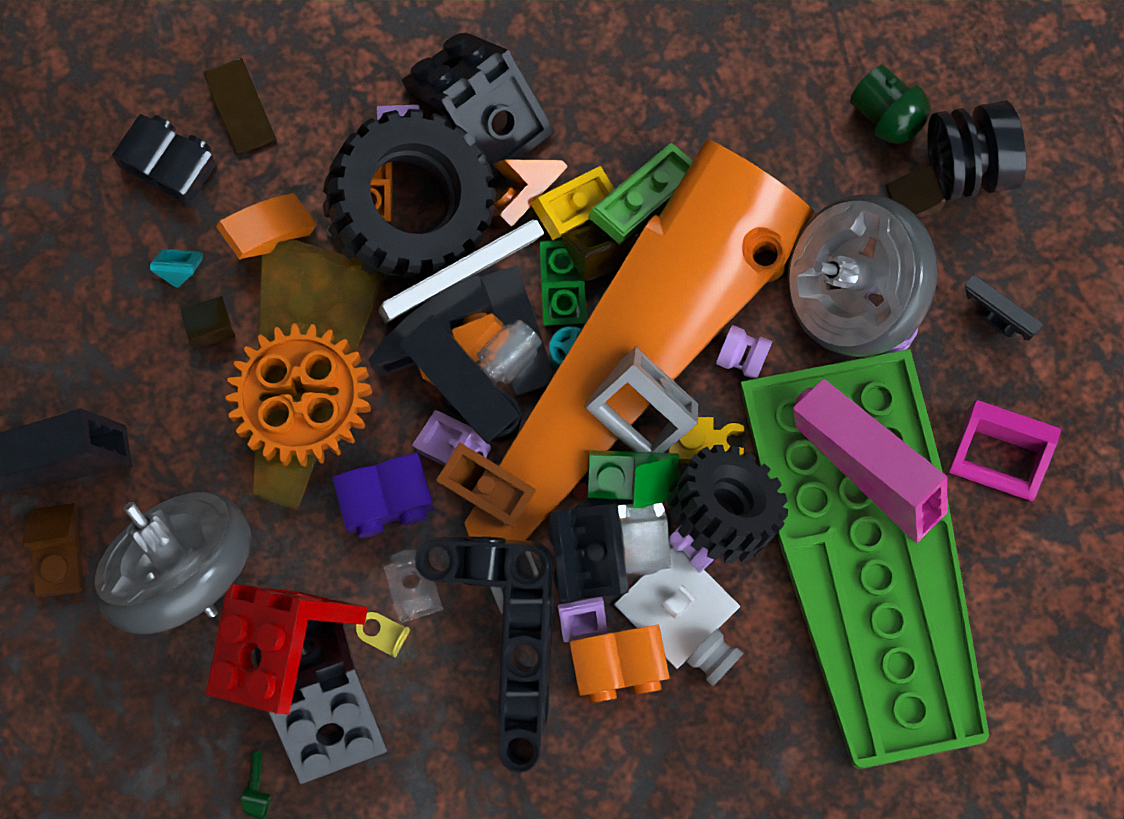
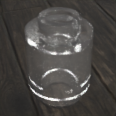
(509, 352)

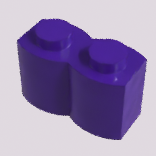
(384, 495)

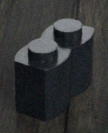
(165, 158)

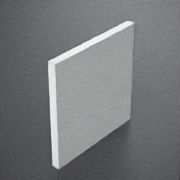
(682, 603)

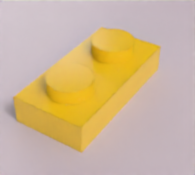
(571, 203)

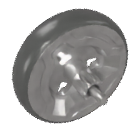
(832, 254)
(186, 542)

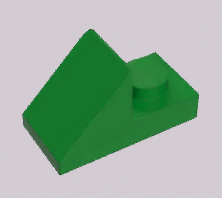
(632, 476)

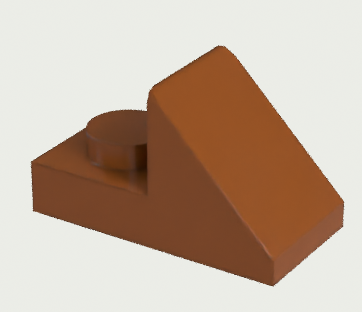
(486, 485)

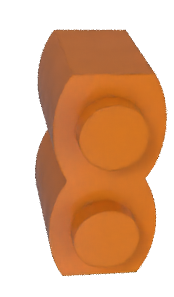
(619, 661)

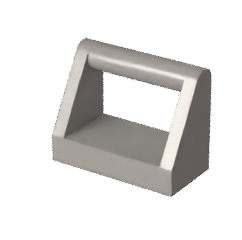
(654, 387)

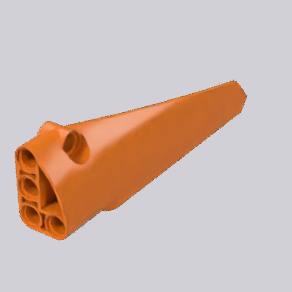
(669, 301)

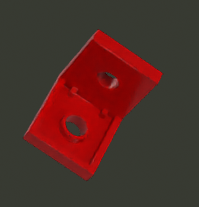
(277, 625)

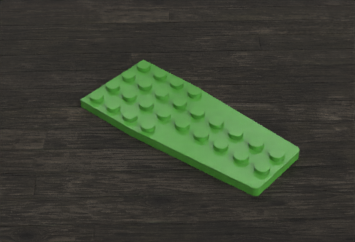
(874, 601)

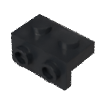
(588, 552)

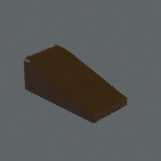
(239, 106)

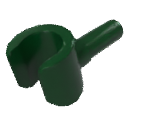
(253, 801)

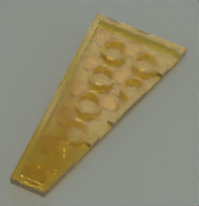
(307, 288)

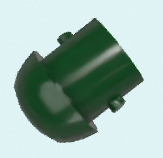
(891, 105)

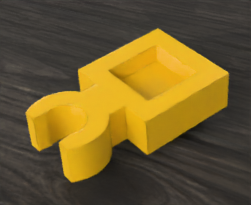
(704, 436)

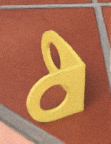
(389, 637)

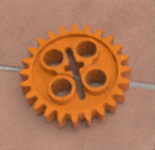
(299, 433)

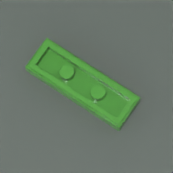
(641, 194)

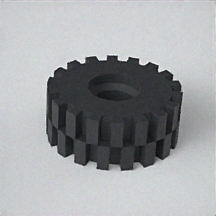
(739, 484)

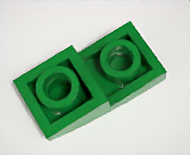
(561, 286)

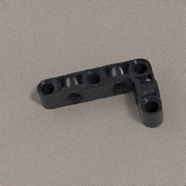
(525, 620)

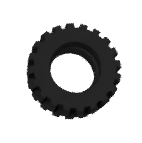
(441, 154)

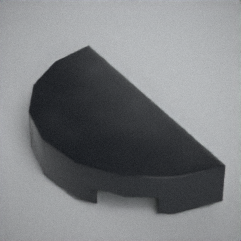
(1000, 311)

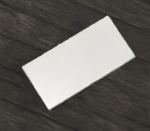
(460, 271)

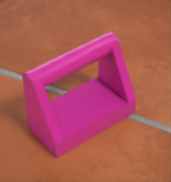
(1014, 430)

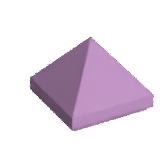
(582, 619)

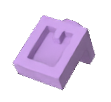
(442, 437)

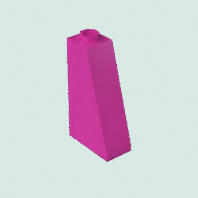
(873, 458)

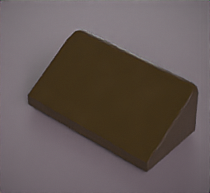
(596, 252)

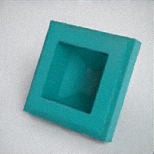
(175, 265)

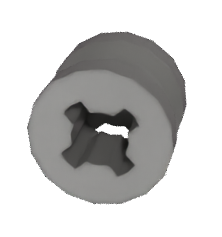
(714, 657)

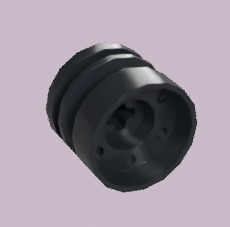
(977, 150)

